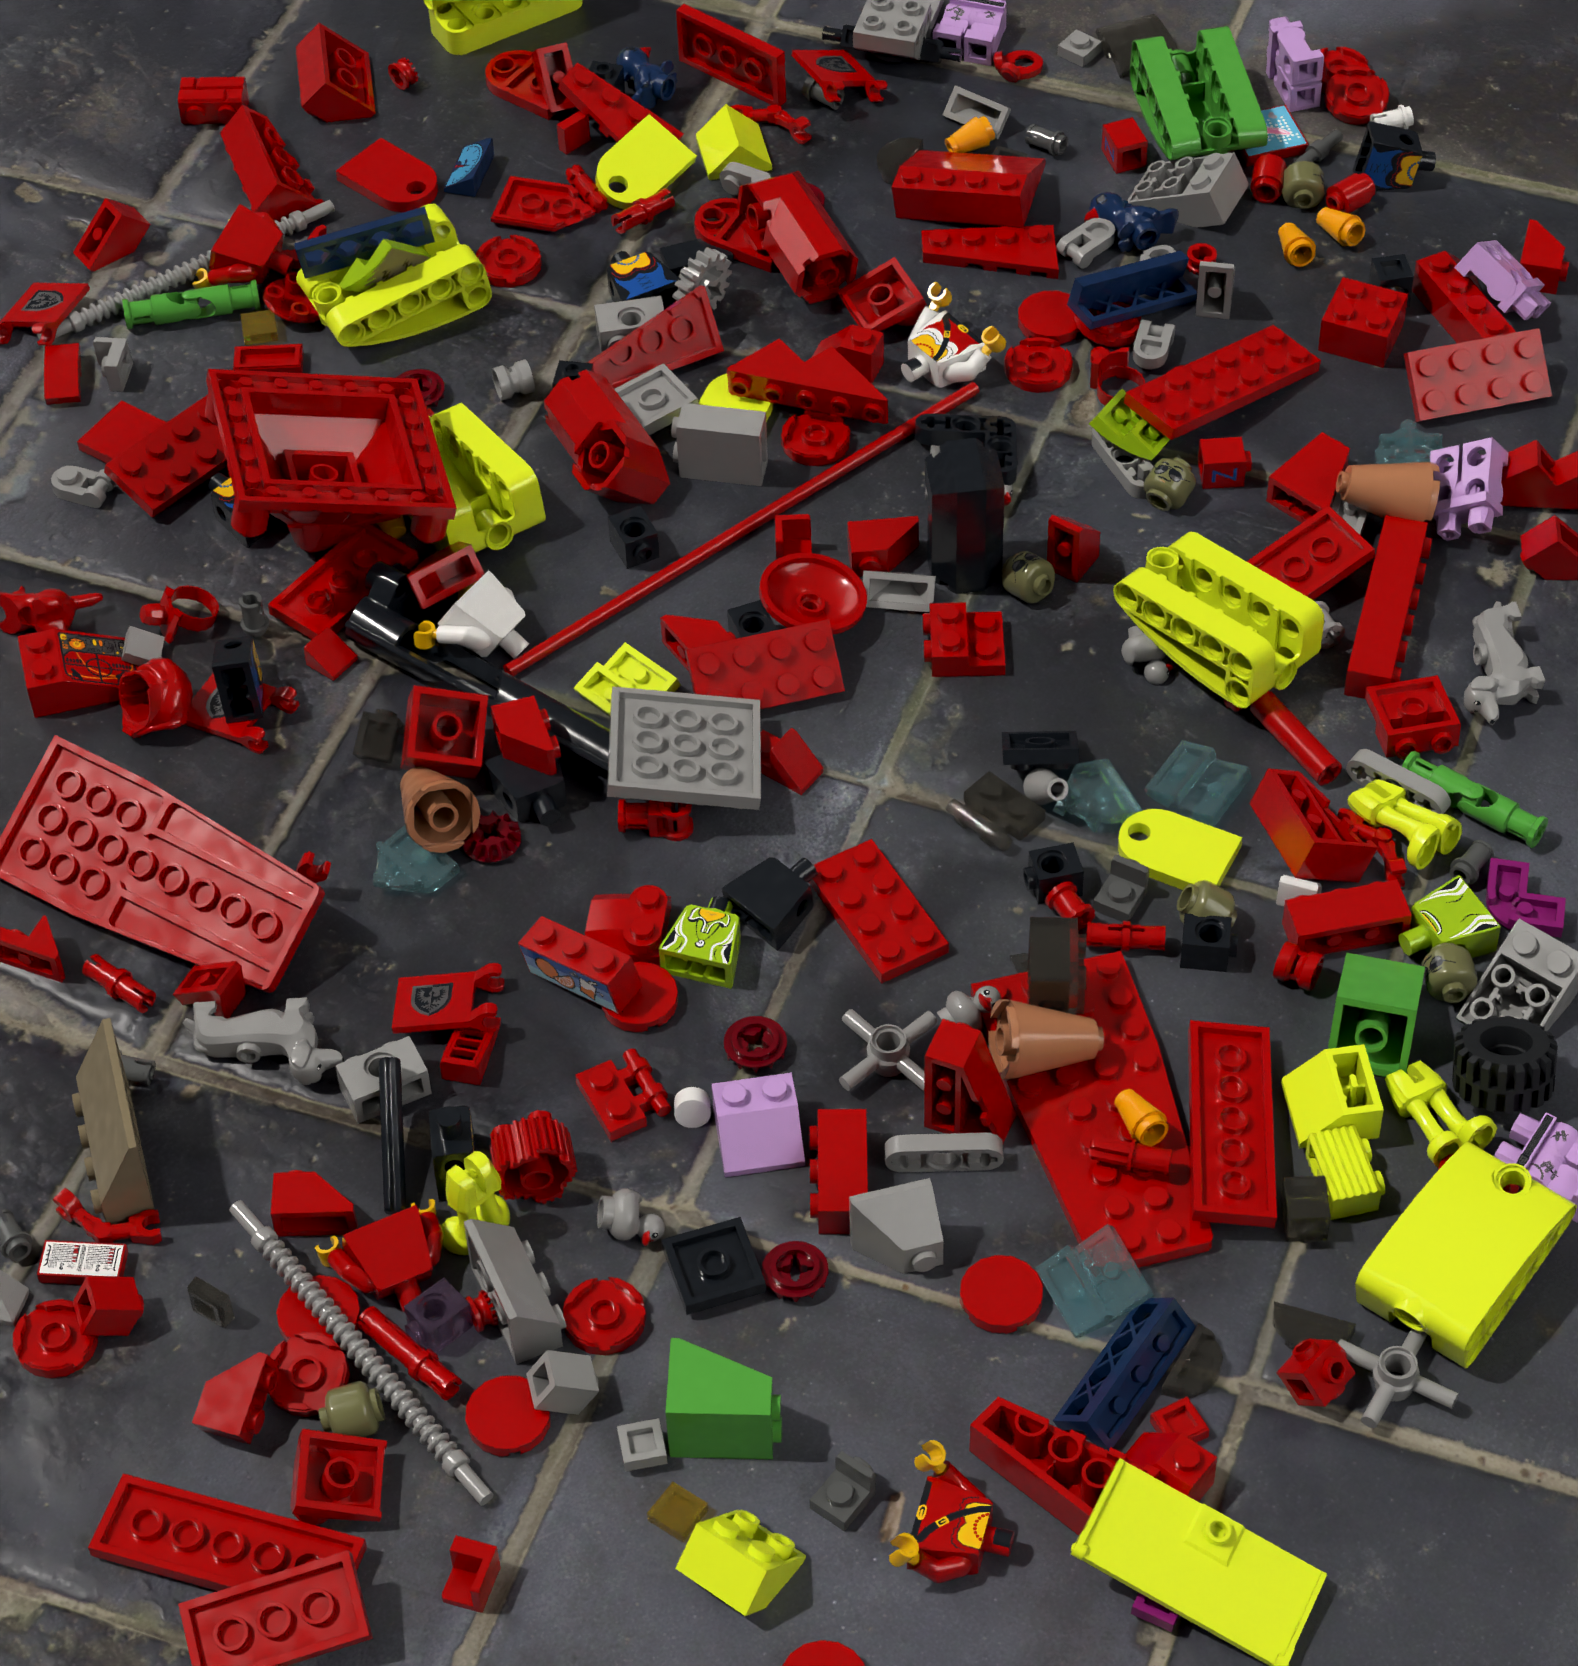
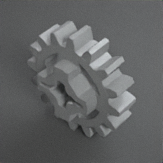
(708, 270)

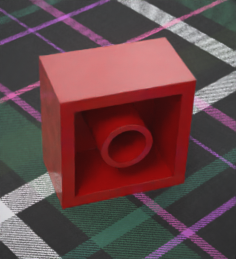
(1362, 322)
(444, 731)

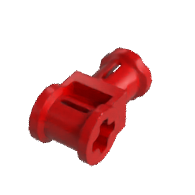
(657, 818)

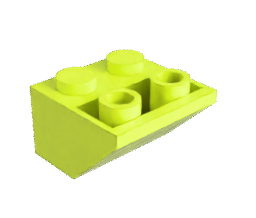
(1334, 1092)
(739, 1560)

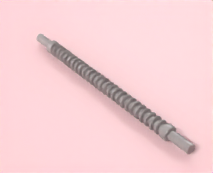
(76, 321)
(453, 1461)

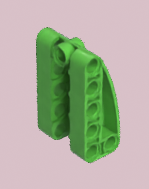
(1196, 98)

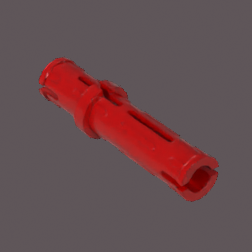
(420, 1362)

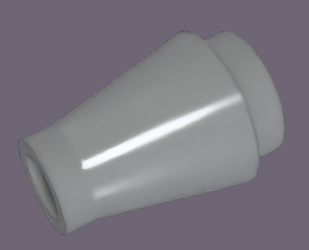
(1044, 786)

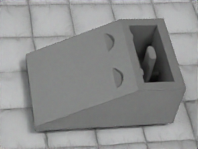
(1199, 187)
(1526, 979)

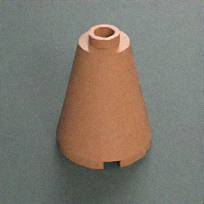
(1391, 489)
(437, 810)
(1040, 1039)

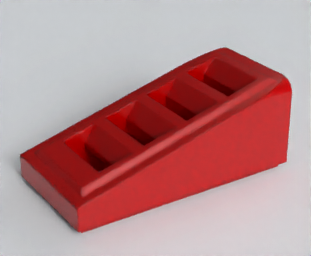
(462, 1069)

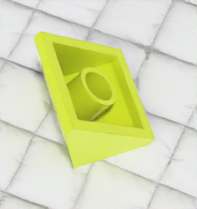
(729, 139)

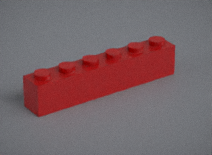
(1387, 605)

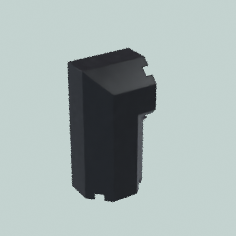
(964, 515)

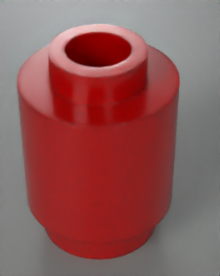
(1268, 178)
(1350, 193)

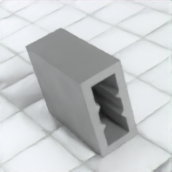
(720, 444)

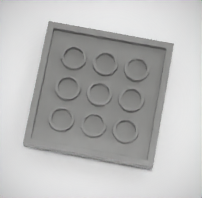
(684, 748)

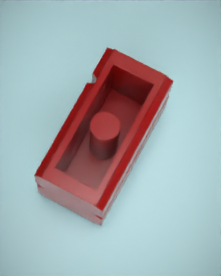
(211, 99)

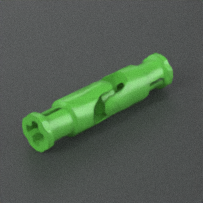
(185, 305)
(1468, 796)

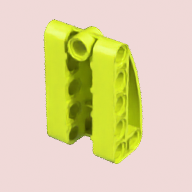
(473, 24)
(410, 303)
(488, 480)
(1222, 618)
(1463, 1252)

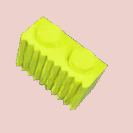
(1347, 1169)

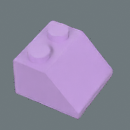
(758, 1124)

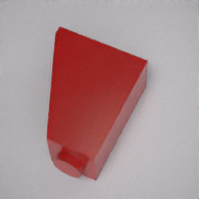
(1308, 478)

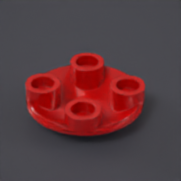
(289, 301)

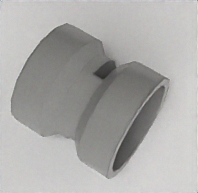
(511, 380)

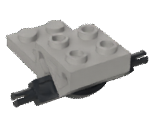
(896, 32)

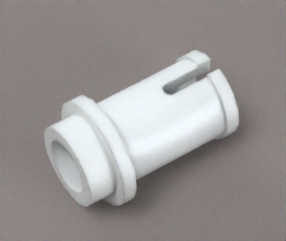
(1399, 117)

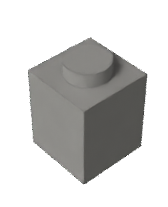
(562, 1382)

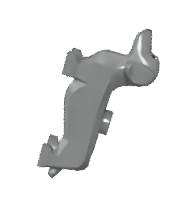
(1503, 662)
(264, 1034)

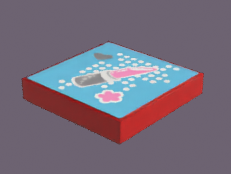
(1283, 136)

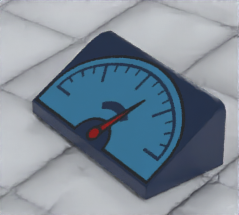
(470, 168)

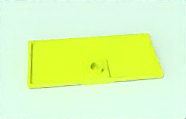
(1199, 1564)

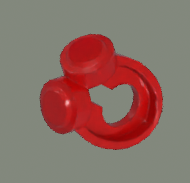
(1008, 70)

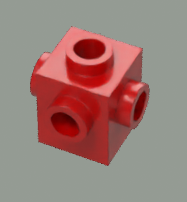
(1316, 1372)

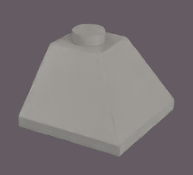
(898, 1226)

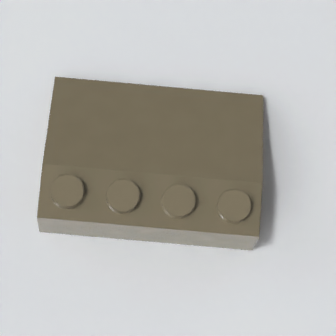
(111, 1131)

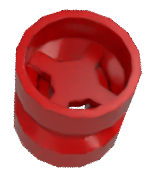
(1298, 966)

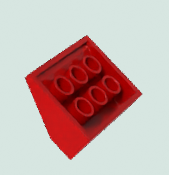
(966, 187)

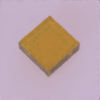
(259, 327)
(677, 1511)

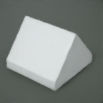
(1292, 887)

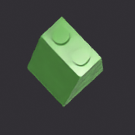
(1377, 1009)
(719, 1406)

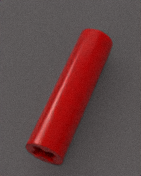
(1296, 738)

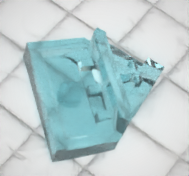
(1407, 445)
(1097, 795)
(409, 867)

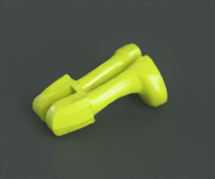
(1427, 831)
(1424, 1089)
(472, 1197)

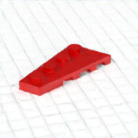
(606, 104)
(994, 247)
(672, 337)

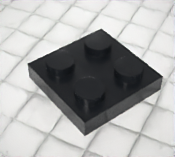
(1027, 749)
(713, 1265)

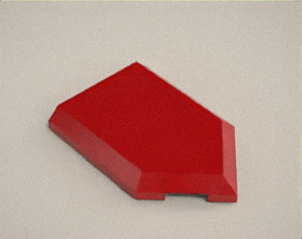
(540, 205)

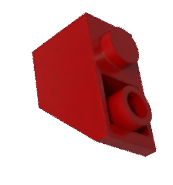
(524, 734)
(235, 1399)

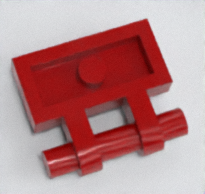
(612, 1100)

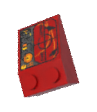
(71, 669)

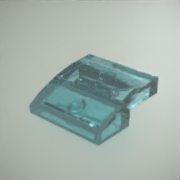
(1197, 783)
(1094, 1282)

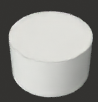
(692, 1107)

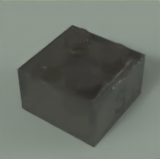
(1056, 964)

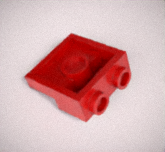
(963, 641)
(1413, 717)

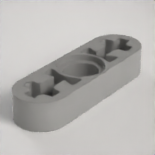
(1123, 472)
(1368, 766)
(922, 1153)

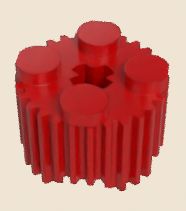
(533, 1157)

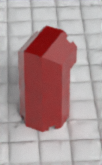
(797, 235)
(605, 440)

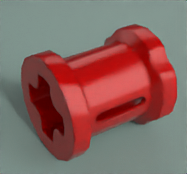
(1069, 905)

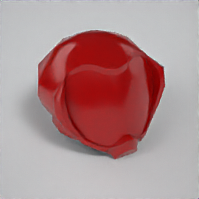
(154, 697)

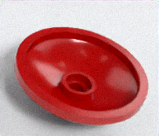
(812, 589)

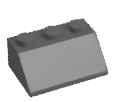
(515, 1290)

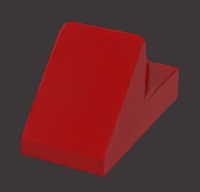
(789, 761)
(33, 952)
(214, 982)

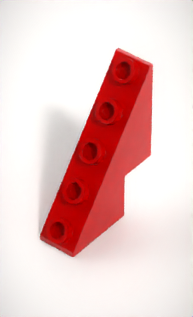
(819, 384)
(1538, 480)

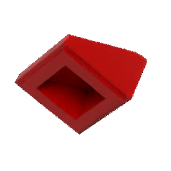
(329, 654)

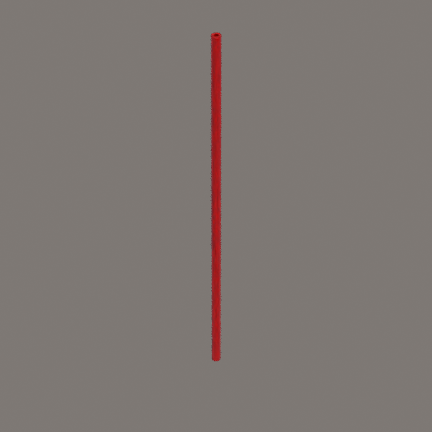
(733, 534)

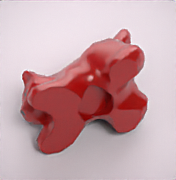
(42, 610)

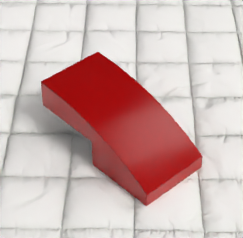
(62, 373)

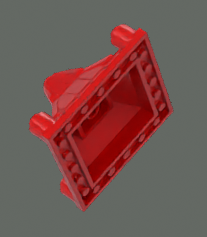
(328, 454)

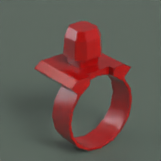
(1110, 364)
(169, 618)

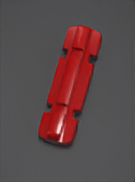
(586, 188)

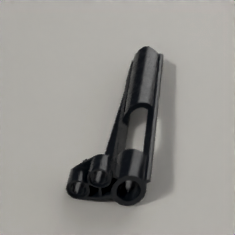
(387, 628)

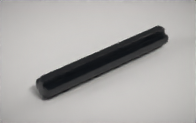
(392, 1135)

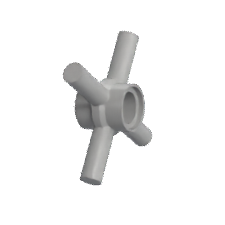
(882, 1039)
(1393, 1387)

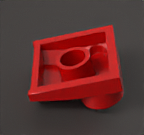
(883, 298)
(631, 922)
(337, 1477)

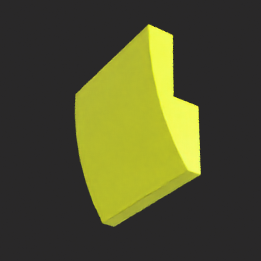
(624, 669)

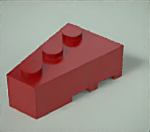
(1307, 831)
(964, 1084)

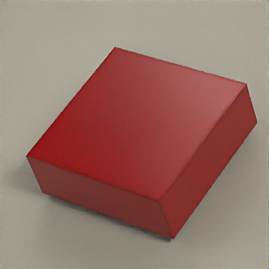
(573, 132)
(1180, 1418)

